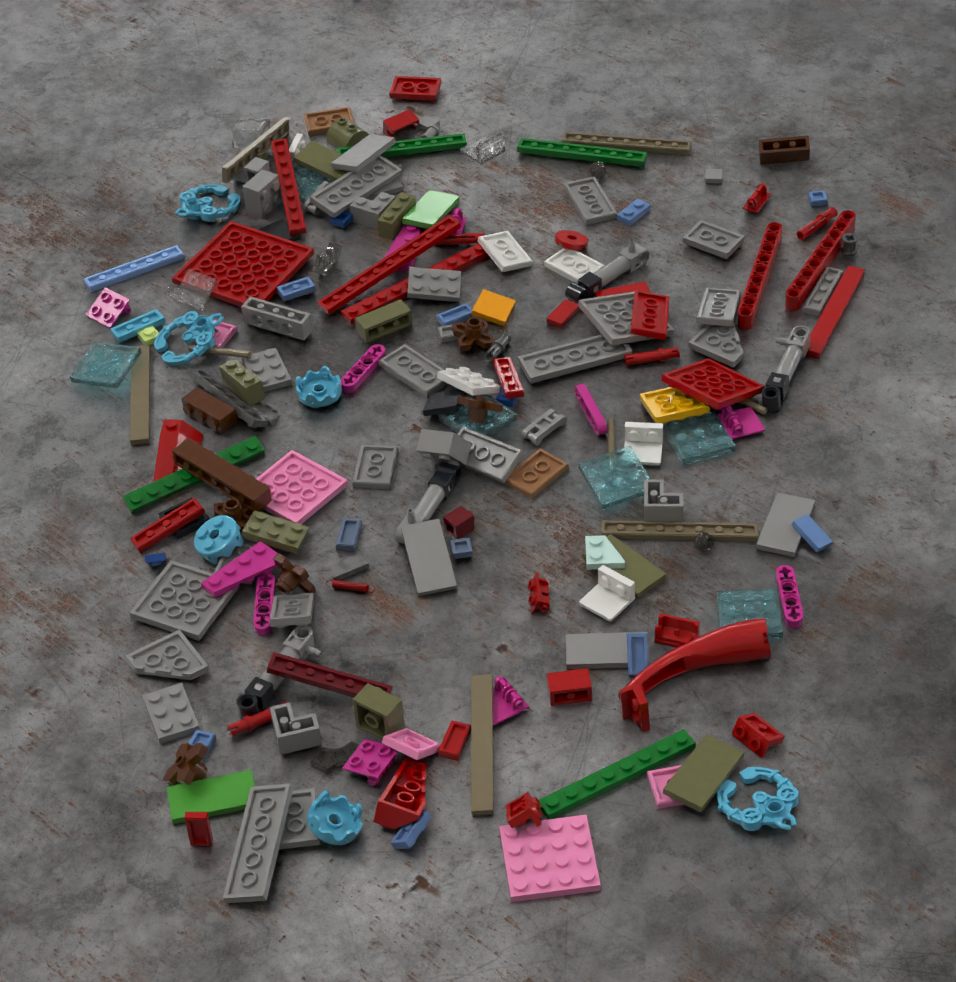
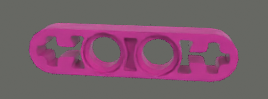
(350, 381)
(590, 409)
(786, 596)
(264, 603)

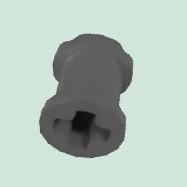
(849, 246)

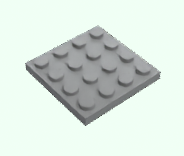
(613, 317)
(180, 602)

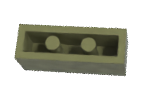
(391, 220)
(383, 321)
(242, 382)

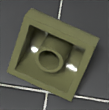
(345, 133)

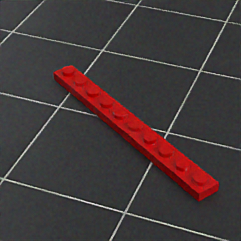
(388, 265)
(399, 291)

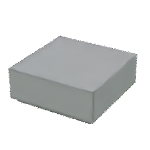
(427, 121)
(713, 176)
(446, 334)

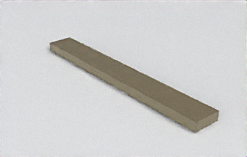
(629, 143)
(254, 150)
(140, 398)
(679, 530)
(482, 745)

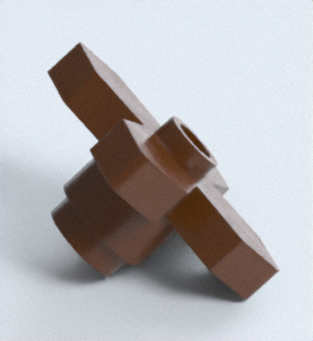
(472, 333)
(479, 407)
(233, 509)
(292, 576)
(187, 765)

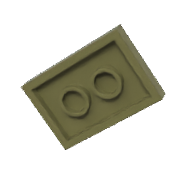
(275, 532)

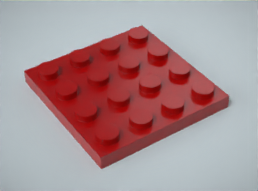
(712, 383)

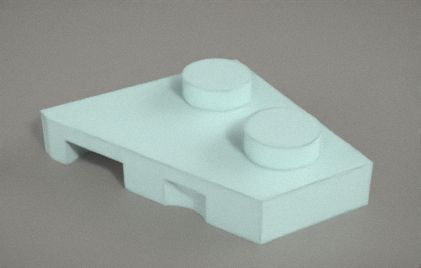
(601, 552)

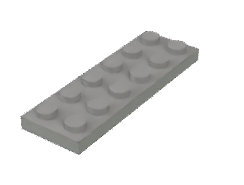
(342, 192)
(571, 358)
(258, 843)

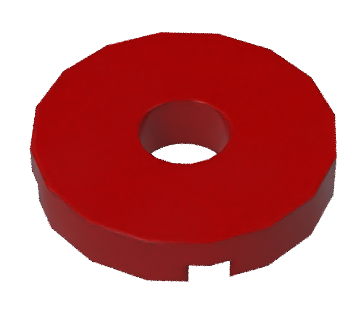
(571, 240)

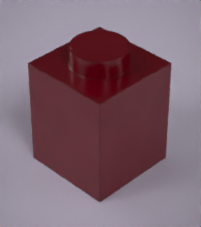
(459, 522)

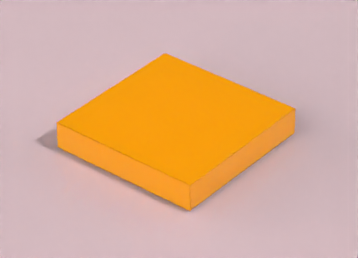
(493, 307)

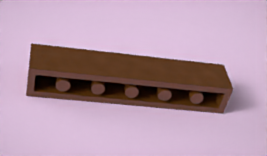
(222, 475)

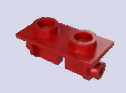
(757, 199)
(538, 594)

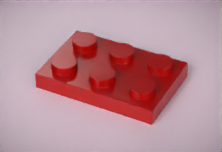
(415, 88)

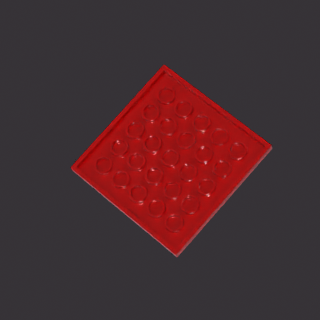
(247, 263)

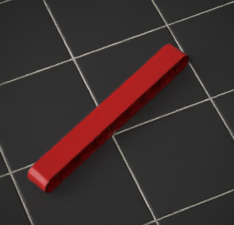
(820, 259)
(759, 276)

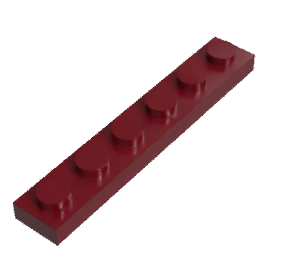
(320, 676)

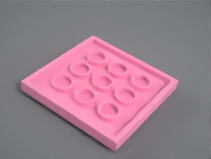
(300, 487)
(549, 858)

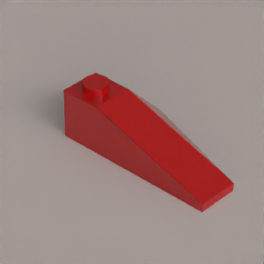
(171, 435)
(404, 796)

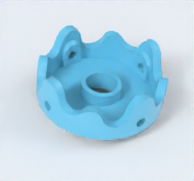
(323, 380)
(223, 544)
(340, 810)

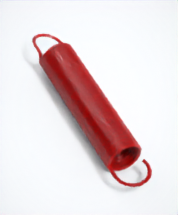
(345, 585)

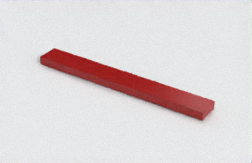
(288, 187)
(834, 310)

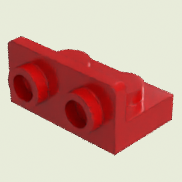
(635, 706)
(756, 733)
(522, 809)

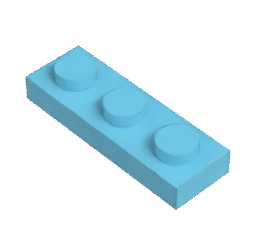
(130, 328)

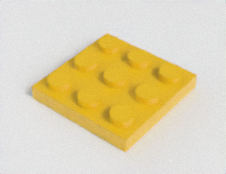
(671, 405)

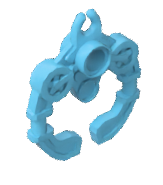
(196, 208)
(199, 329)
(768, 809)

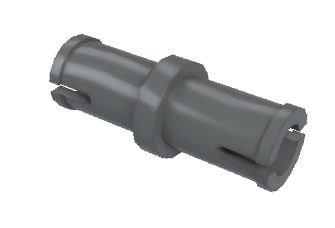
(497, 347)

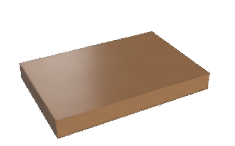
(320, 121)
(536, 473)

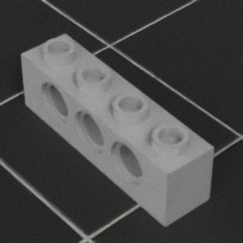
(277, 318)

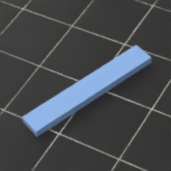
(133, 268)

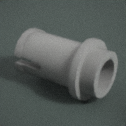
(433, 130)

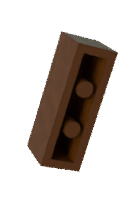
(784, 150)
(209, 410)

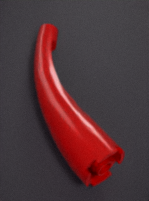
(726, 645)

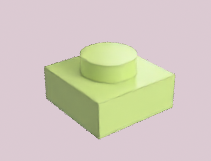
(148, 335)

